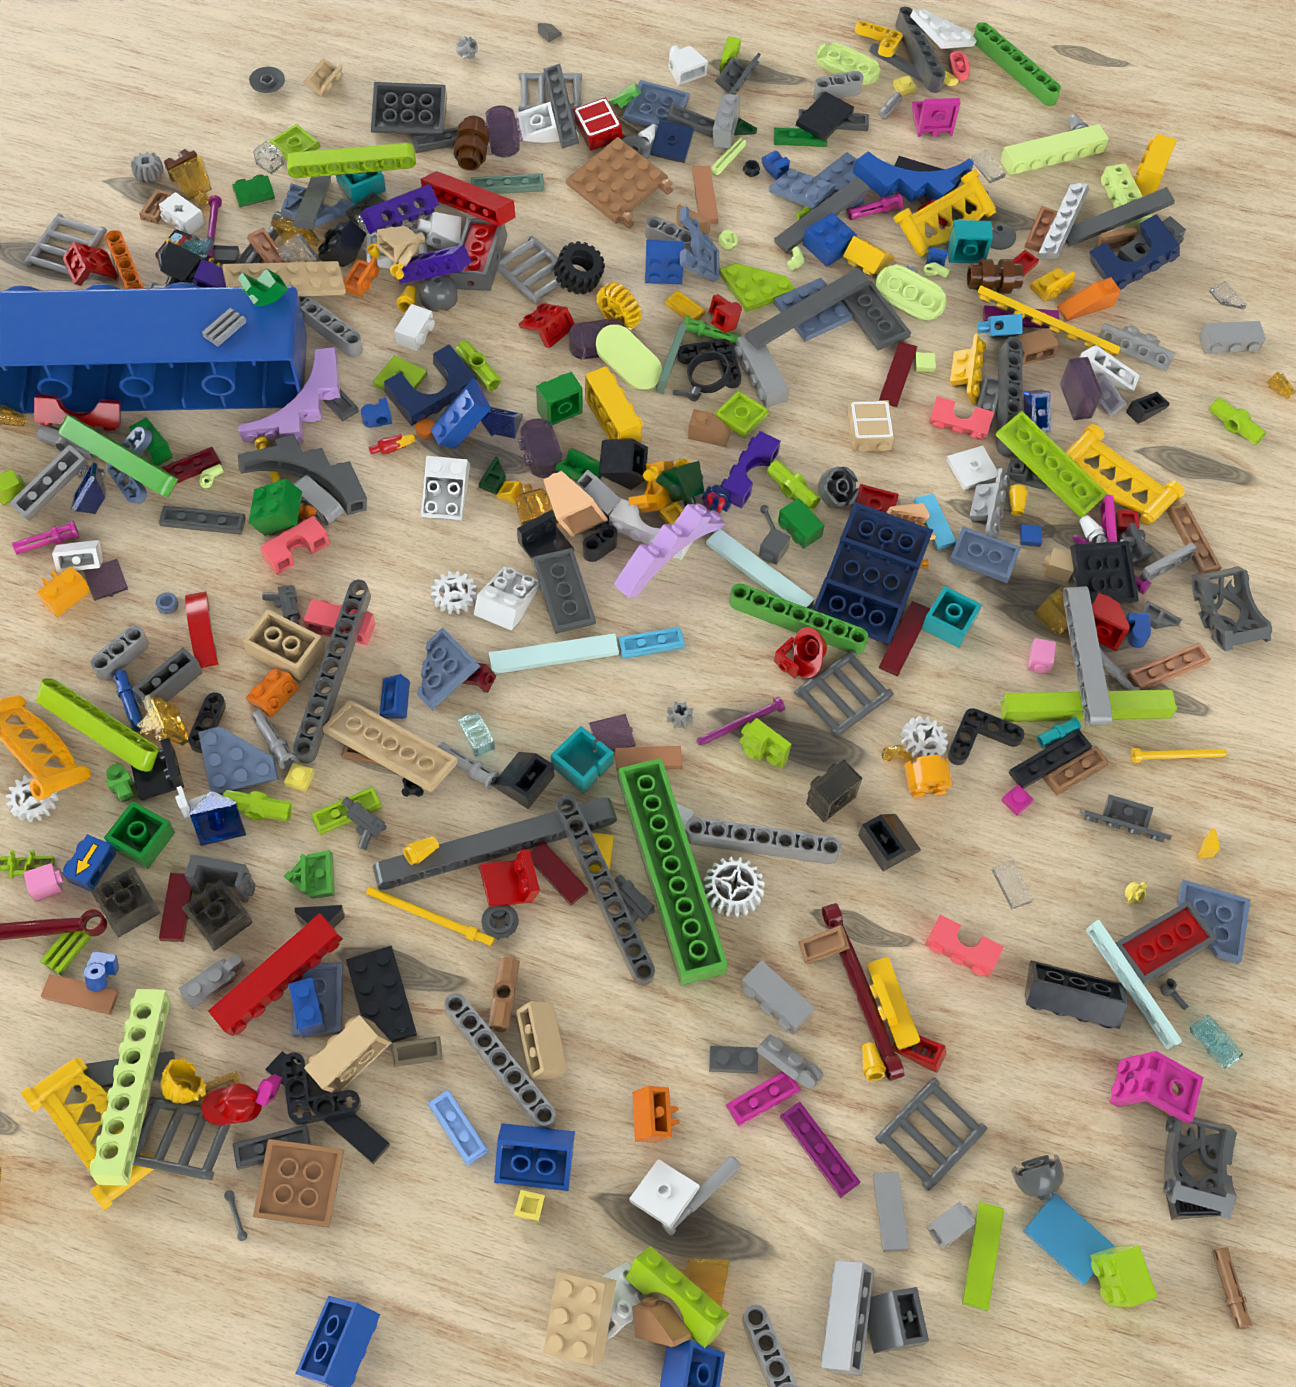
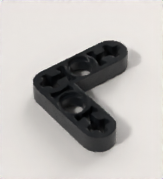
(711, 345)
(206, 712)
(974, 728)
(304, 1100)

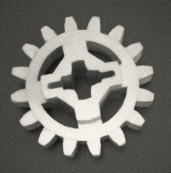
(453, 592)
(917, 730)
(29, 805)

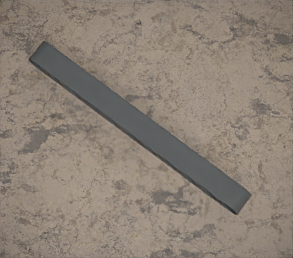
(490, 845)

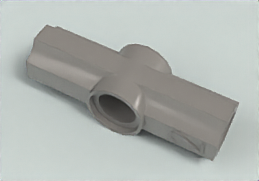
(50, 435)

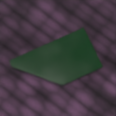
(744, 128)
(493, 477)

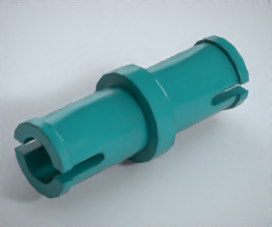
(1058, 732)

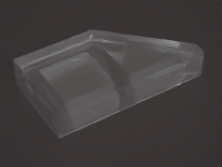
(1227, 296)

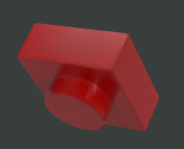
(1125, 517)

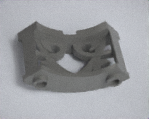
(1251, 623)
(1181, 1185)

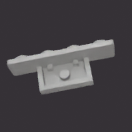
(1138, 345)
(989, 503)

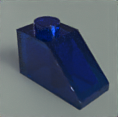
(1038, 408)

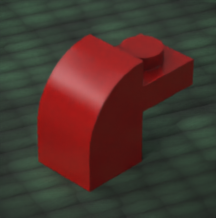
(725, 314)

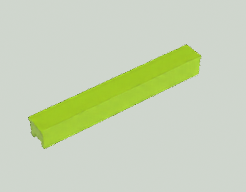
(1066, 705)

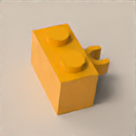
(63, 591)

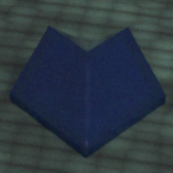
(502, 422)
(90, 492)
(216, 819)

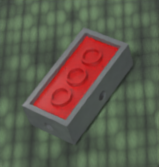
(485, 247)
(1166, 942)

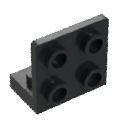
(542, 536)
(164, 775)

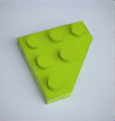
(754, 286)

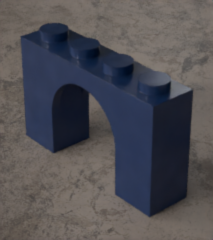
(1163, 250)
(417, 405)

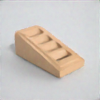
(914, 512)

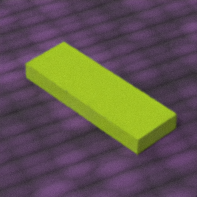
(335, 814)

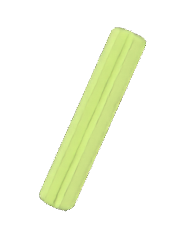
(728, 156)

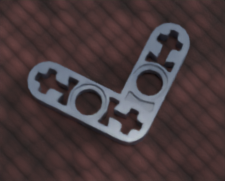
(138, 441)

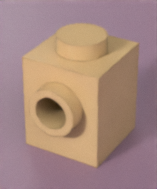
(1059, 565)

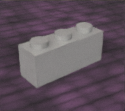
(726, 120)
(1232, 337)
(776, 997)

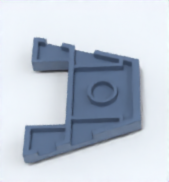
(327, 213)
(704, 254)

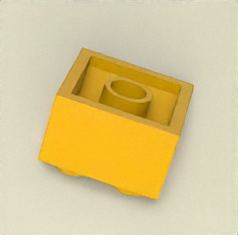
(867, 255)

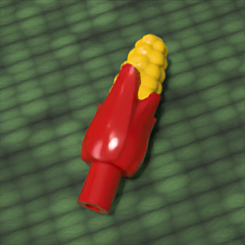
(392, 444)

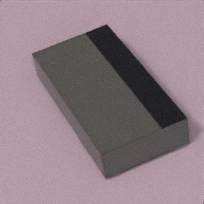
(225, 254)

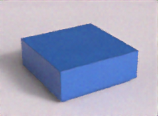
(936, 255)
(1030, 535)

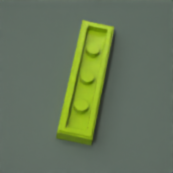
(983, 1256)

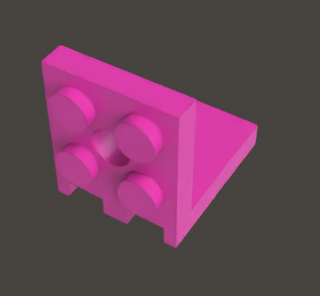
(935, 115)
(1151, 1079)

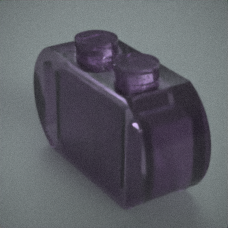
(503, 130)
(583, 337)
(540, 447)

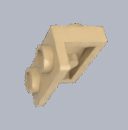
(323, 76)

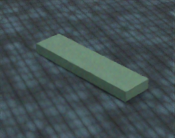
(510, 183)
(671, 358)

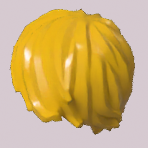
(180, 1082)

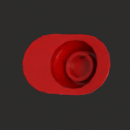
(809, 652)
(231, 1105)

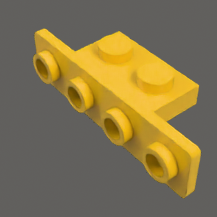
(967, 368)
(893, 1004)

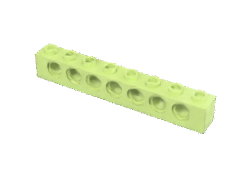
(118, 1169)

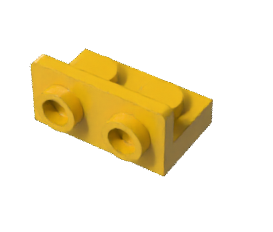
(1052, 284)

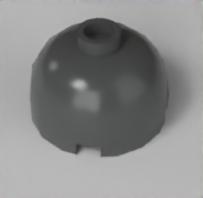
(438, 293)
(838, 487)
(1039, 1176)

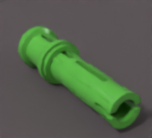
(702, 329)

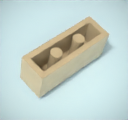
(541, 1041)

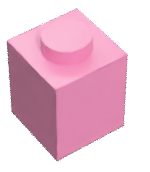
(1041, 656)
(44, 881)

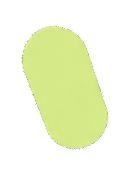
(843, 59)
(911, 292)
(628, 357)

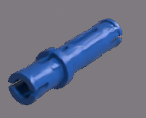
(128, 699)

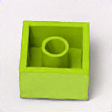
(1123, 1276)

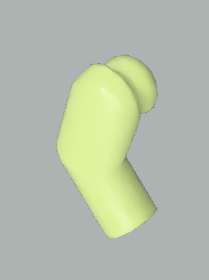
(797, 259)
(935, 269)
(208, 475)

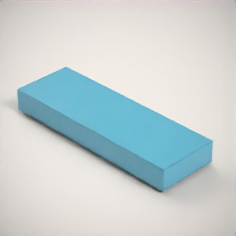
(937, 522)
(651, 642)

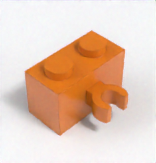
(653, 1114)

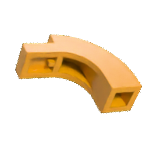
(655, 496)

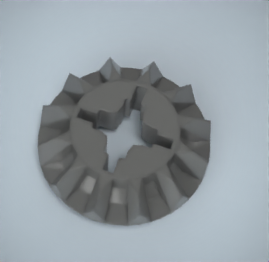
(511, 921)

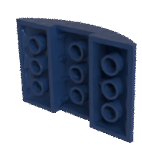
(873, 571)

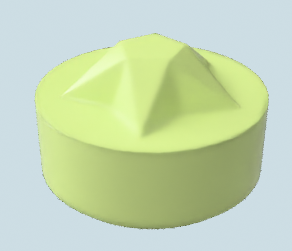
(727, 239)

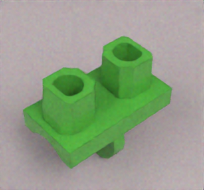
(120, 782)

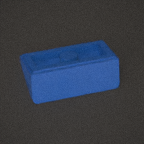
(395, 697)

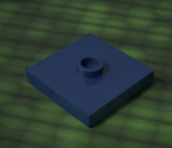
(672, 141)

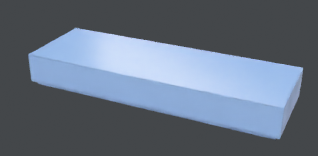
(457, 1127)

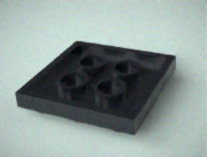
(1105, 570)

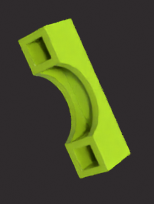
(700, 1312)

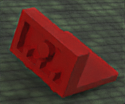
(84, 259)
(550, 321)
(510, 881)

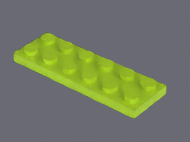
(1051, 464)

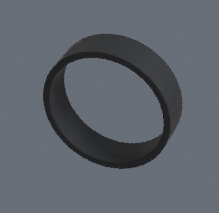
(707, 355)

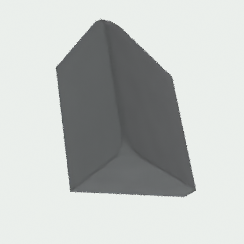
(548, 31)

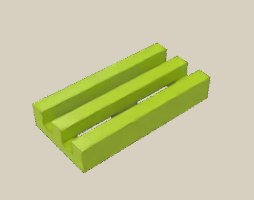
(49, 956)

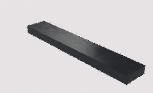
(349, 1127)

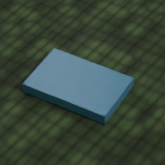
(1067, 1237)

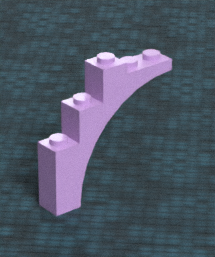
(306, 407)
(671, 538)

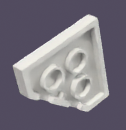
(942, 31)

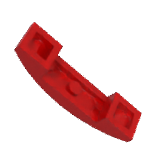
(200, 629)

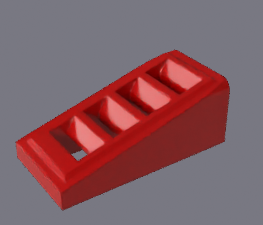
(925, 1061)

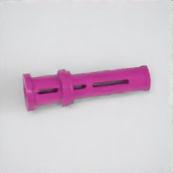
(883, 203)
(56, 532)

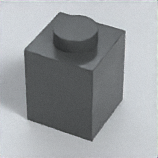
(774, 546)

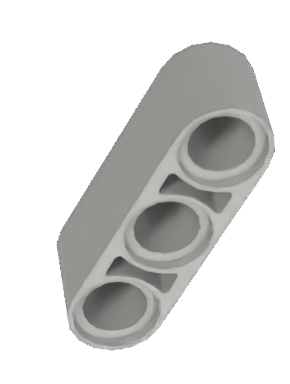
(839, 85)
(664, 230)
(312, 494)
(123, 643)

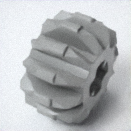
(147, 167)

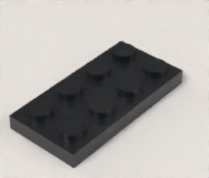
(382, 993)

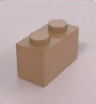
(1038, 345)

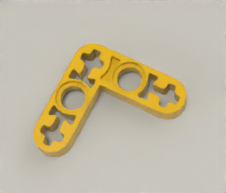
(889, 38)

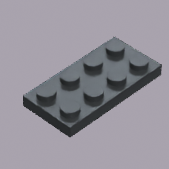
(876, 317)
(563, 590)

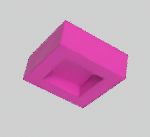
(1017, 800)
(268, 1089)

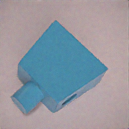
(1010, 325)

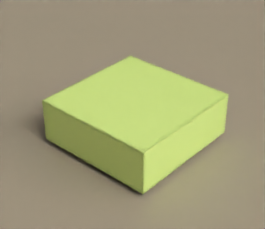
(925, 362)

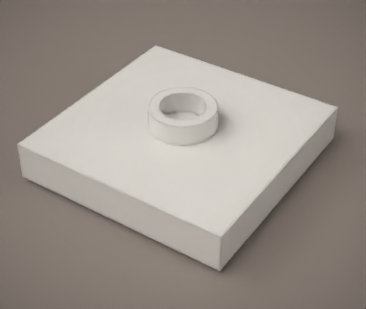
(972, 467)
(664, 1193)

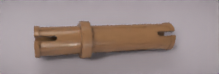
(1234, 1295)

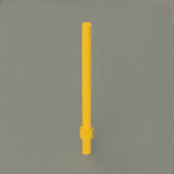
(471, 932)

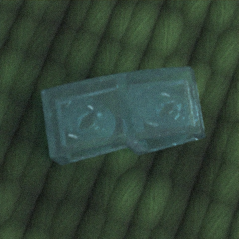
(199, 246)
(1216, 1041)

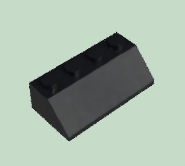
(1075, 995)

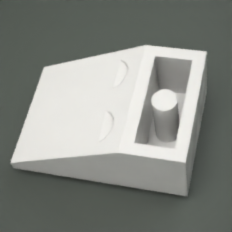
(445, 488)
(506, 598)

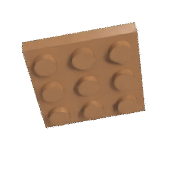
(298, 1183)

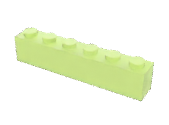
(1054, 149)

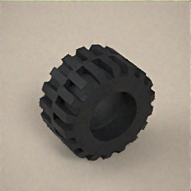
(580, 255)

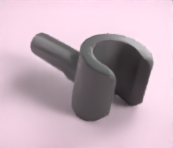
(693, 394)
(1171, 992)

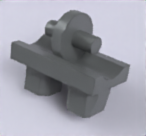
(1137, 547)

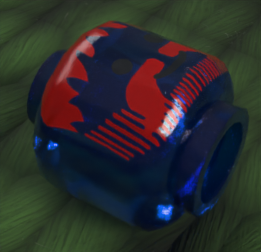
(716, 498)

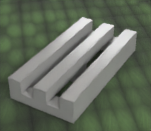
(221, 325)

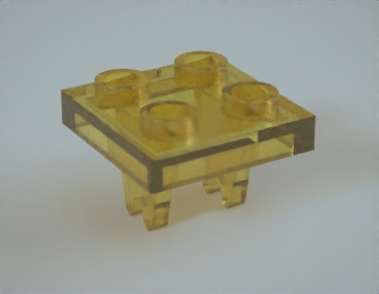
(286, 230)
(163, 720)

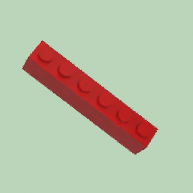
(470, 198)
(274, 974)

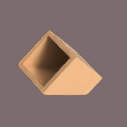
(572, 505)

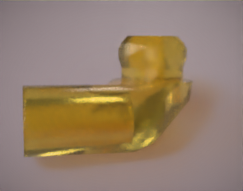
(896, 751)

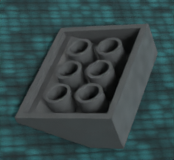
(408, 108)

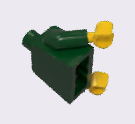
(681, 482)

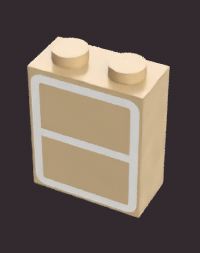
(870, 426)

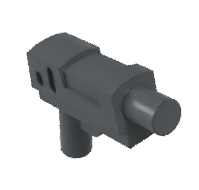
(286, 600)
(368, 824)
(636, 903)

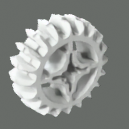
(753, 891)

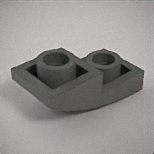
(1023, 474)

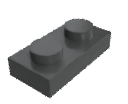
(733, 1059)

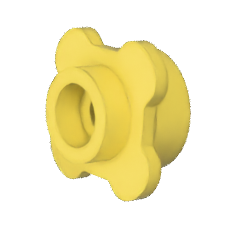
(1136, 892)

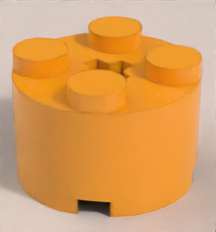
(928, 775)

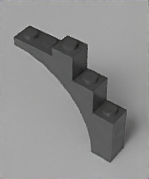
(288, 458)

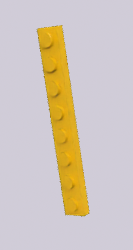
(1039, 318)

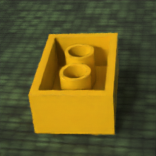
(1154, 163)

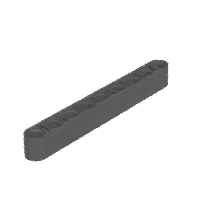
(335, 679)
(605, 900)

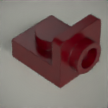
(482, 677)

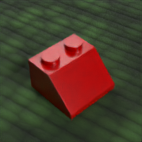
(1109, 621)

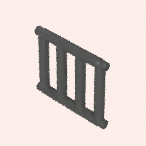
(853, 717)
(945, 1163)
(182, 1166)

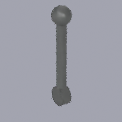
(764, 509)
(230, 1196)

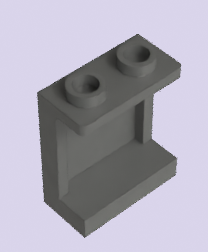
(211, 870)

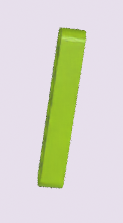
(351, 160)
(97, 724)

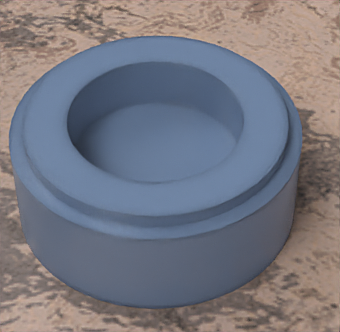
(167, 603)

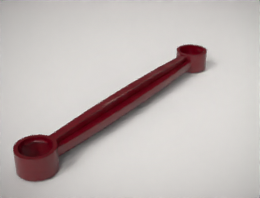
(47, 927)
(894, 1068)

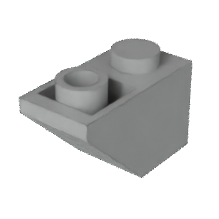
(602, 495)
(951, 1225)

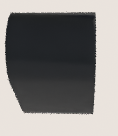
(600, 542)

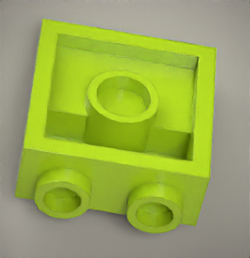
(762, 741)

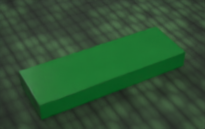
(796, 137)

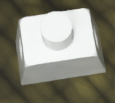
(686, 64)
(441, 230)

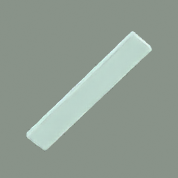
(757, 569)
(553, 653)
(1133, 985)

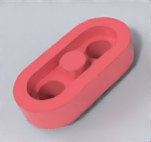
(959, 65)

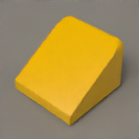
(509, 491)
(1210, 845)

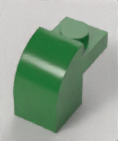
(264, 289)

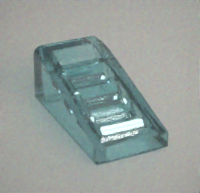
(481, 747)

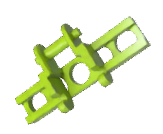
(14, 869)

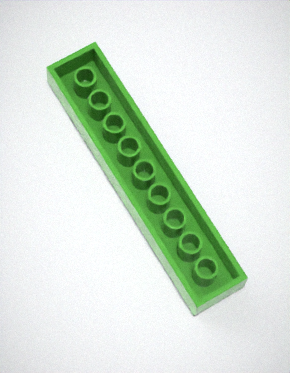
(672, 872)

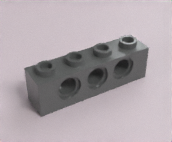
(1139, 248)

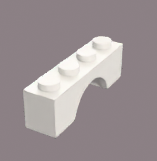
(628, 522)

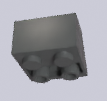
(896, 1321)

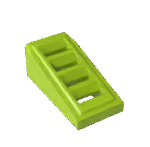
(730, 50)

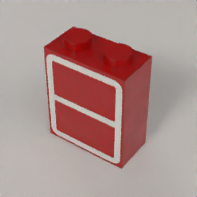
(597, 123)

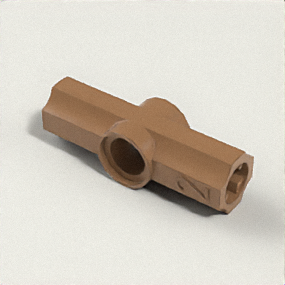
(502, 1007)

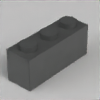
(169, 677)

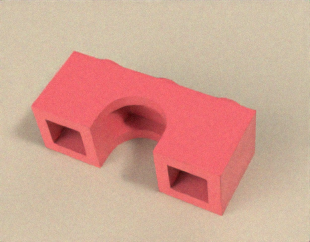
(944, 416)
(306, 534)
(979, 959)

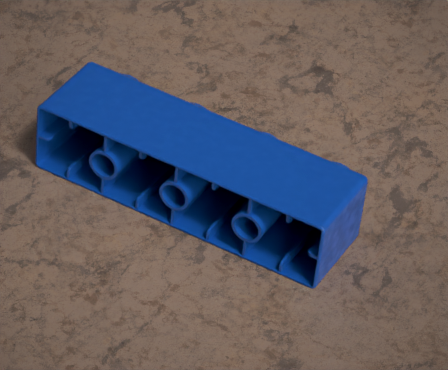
(148, 348)

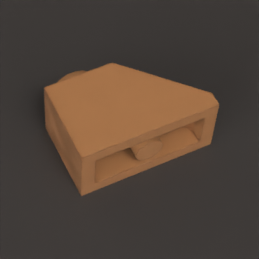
(708, 428)
(659, 1323)

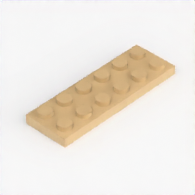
(306, 277)
(390, 745)

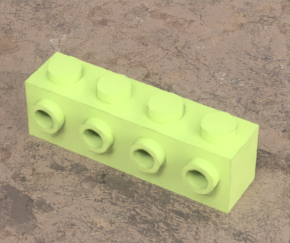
(1122, 189)

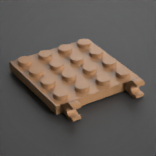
(618, 181)

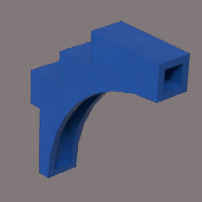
(888, 179)

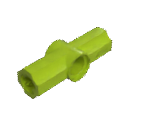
(478, 366)
(1237, 421)
(793, 484)
(261, 806)

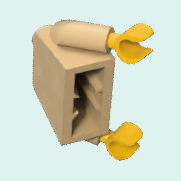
(399, 245)

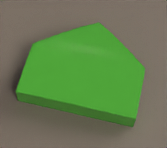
(625, 95)
(314, 874)

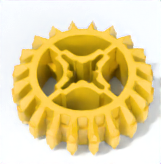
(619, 304)

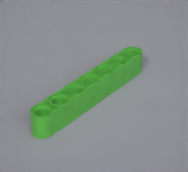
(1016, 64)
(118, 455)
(790, 611)

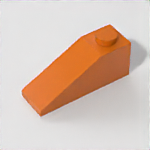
(1090, 300)

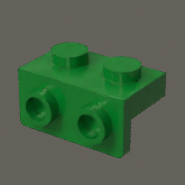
(253, 190)
(577, 464)

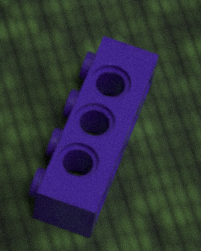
(423, 196)
(436, 263)

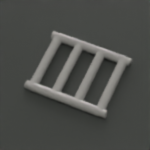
(524, 77)
(51, 233)
(523, 286)

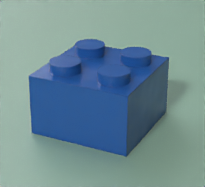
(828, 239)
(663, 262)

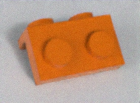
(361, 276)
(273, 691)

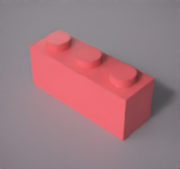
(323, 616)

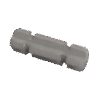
(890, 105)

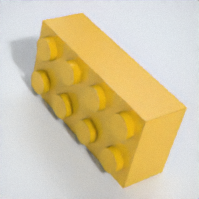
(611, 406)

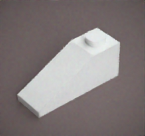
(1116, 372)

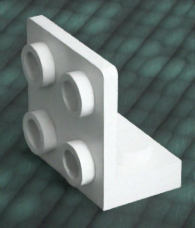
(624, 1298)

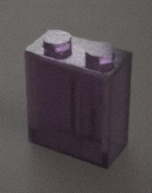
(1080, 388)

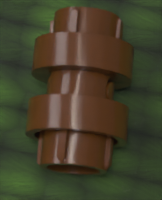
(471, 143)
(1003, 277)

